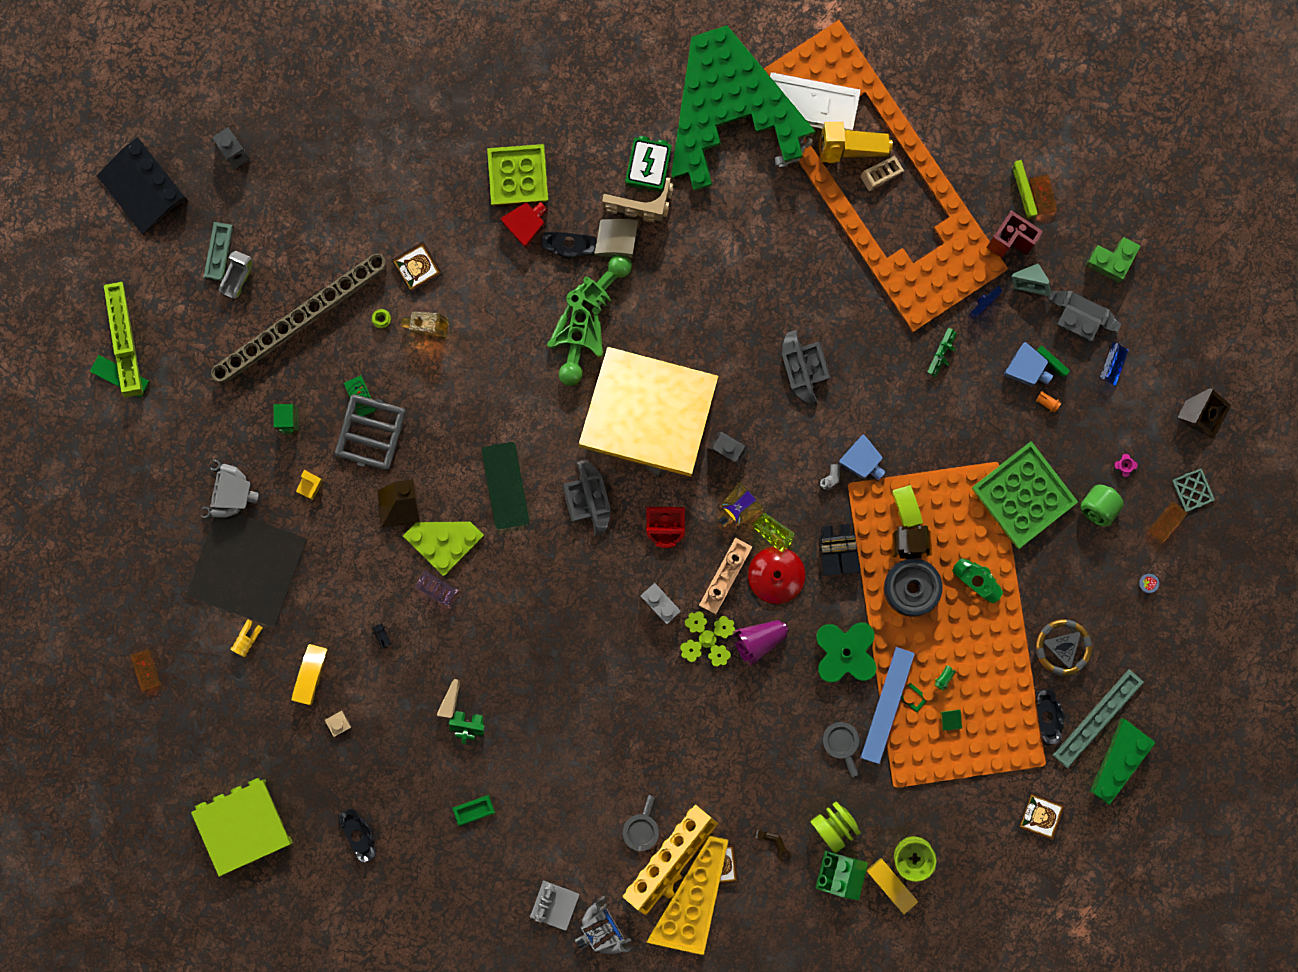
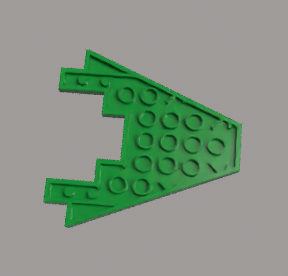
(723, 87)

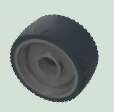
(928, 587)

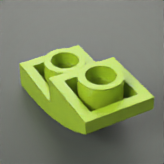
(907, 506)

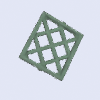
(1205, 484)

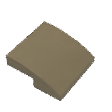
(616, 237)

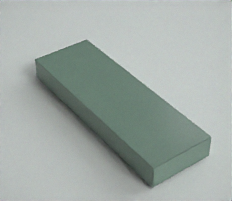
(218, 251)

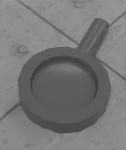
(841, 742)
(641, 830)

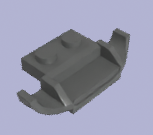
(1082, 315)
(804, 366)
(588, 497)

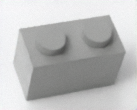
(660, 603)

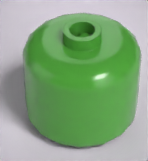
(1102, 505)

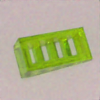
(775, 540)

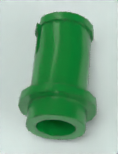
(945, 678)

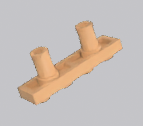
(725, 576)

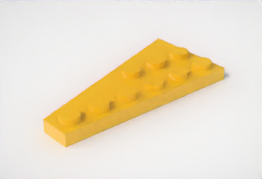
(690, 911)

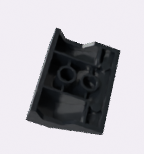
(140, 185)

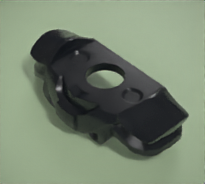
(555, 242)
(1051, 731)
(352, 821)

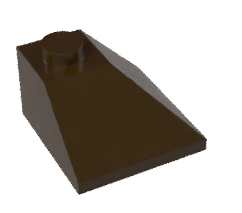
(1205, 412)
(398, 504)

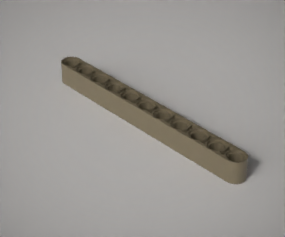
(289, 320)

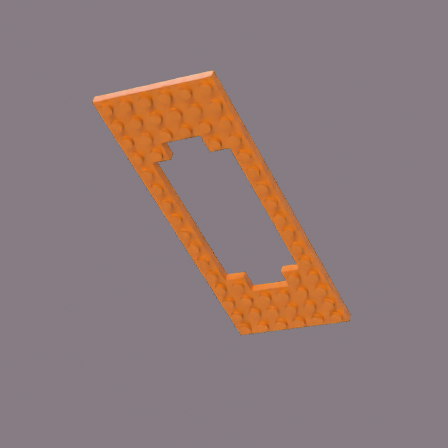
(943, 275)

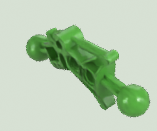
(594, 295)

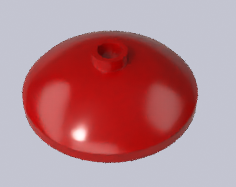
(774, 589)

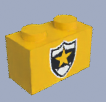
(832, 142)

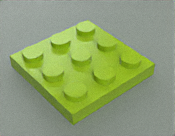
(517, 175)

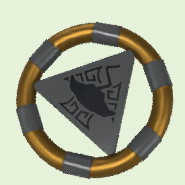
(1064, 647)

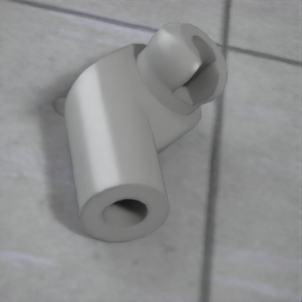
(833, 479)

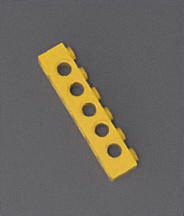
(679, 858)

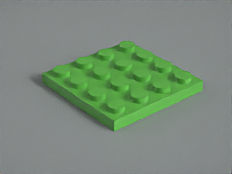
(1024, 495)

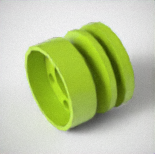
(835, 827)
(924, 864)

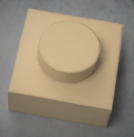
(338, 723)

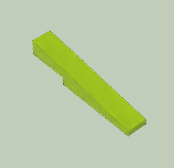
(123, 340)

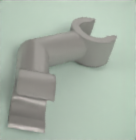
(780, 161)

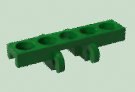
(939, 358)

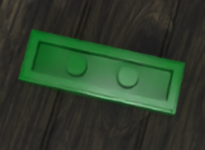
(108, 370)

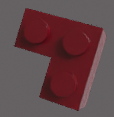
(1014, 232)

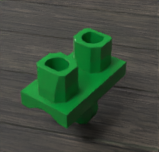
(466, 729)

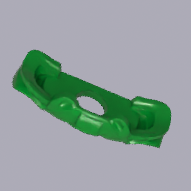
(989, 590)

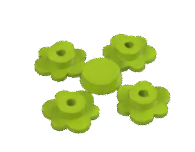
(707, 638)

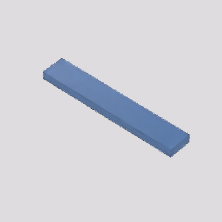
(887, 705)

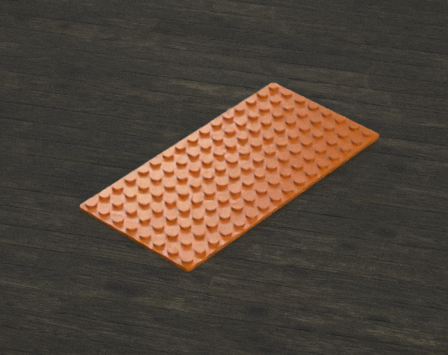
(963, 631)

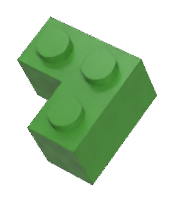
(1116, 263)

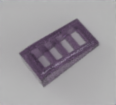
(448, 598)

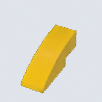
(309, 674)
(892, 886)

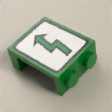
(648, 164)

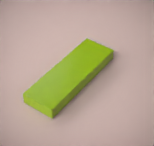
(1024, 189)

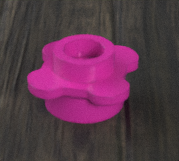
(1126, 460)

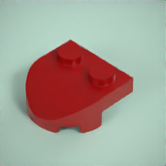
(665, 525)

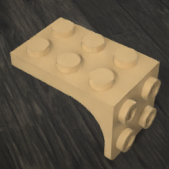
(649, 211)

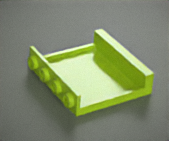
(240, 826)

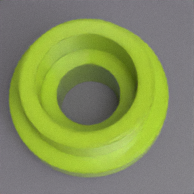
(381, 312)

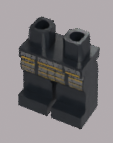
(835, 546)

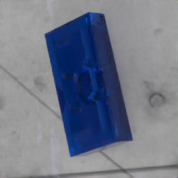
(984, 301)
(1114, 364)

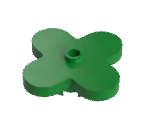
(835, 663)

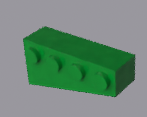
(1123, 757)

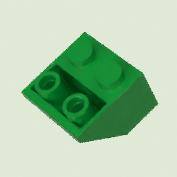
(841, 875)

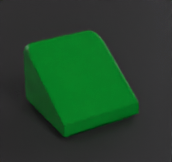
(951, 720)

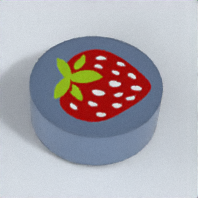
(1148, 583)

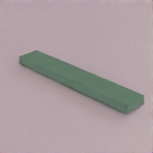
(1098, 718)

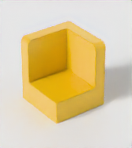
(309, 485)

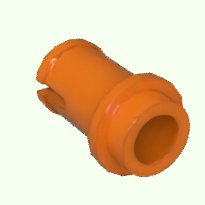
(1048, 402)

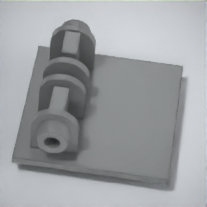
(554, 905)

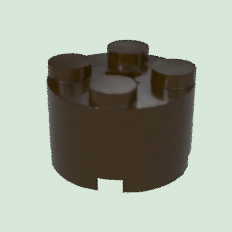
(911, 542)

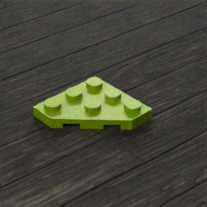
(443, 542)

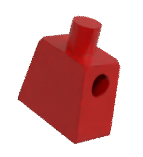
(525, 222)

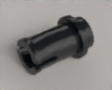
(381, 635)

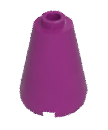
(759, 639)

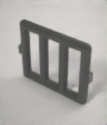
(351, 417)

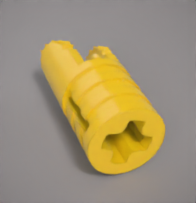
(243, 642)

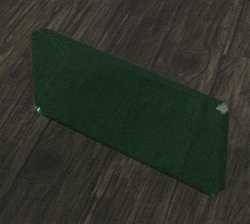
(505, 485)

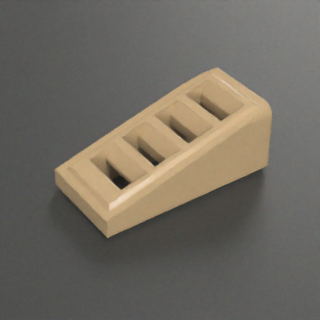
(871, 179)
(448, 705)

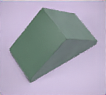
(1032, 280)

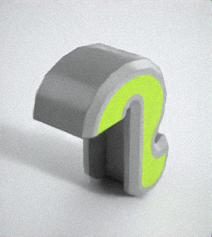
(236, 274)

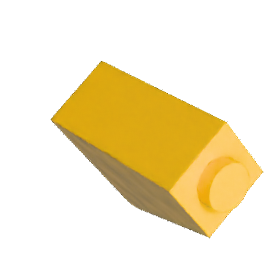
(866, 144)

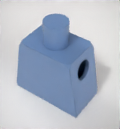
(1028, 367)
(863, 459)

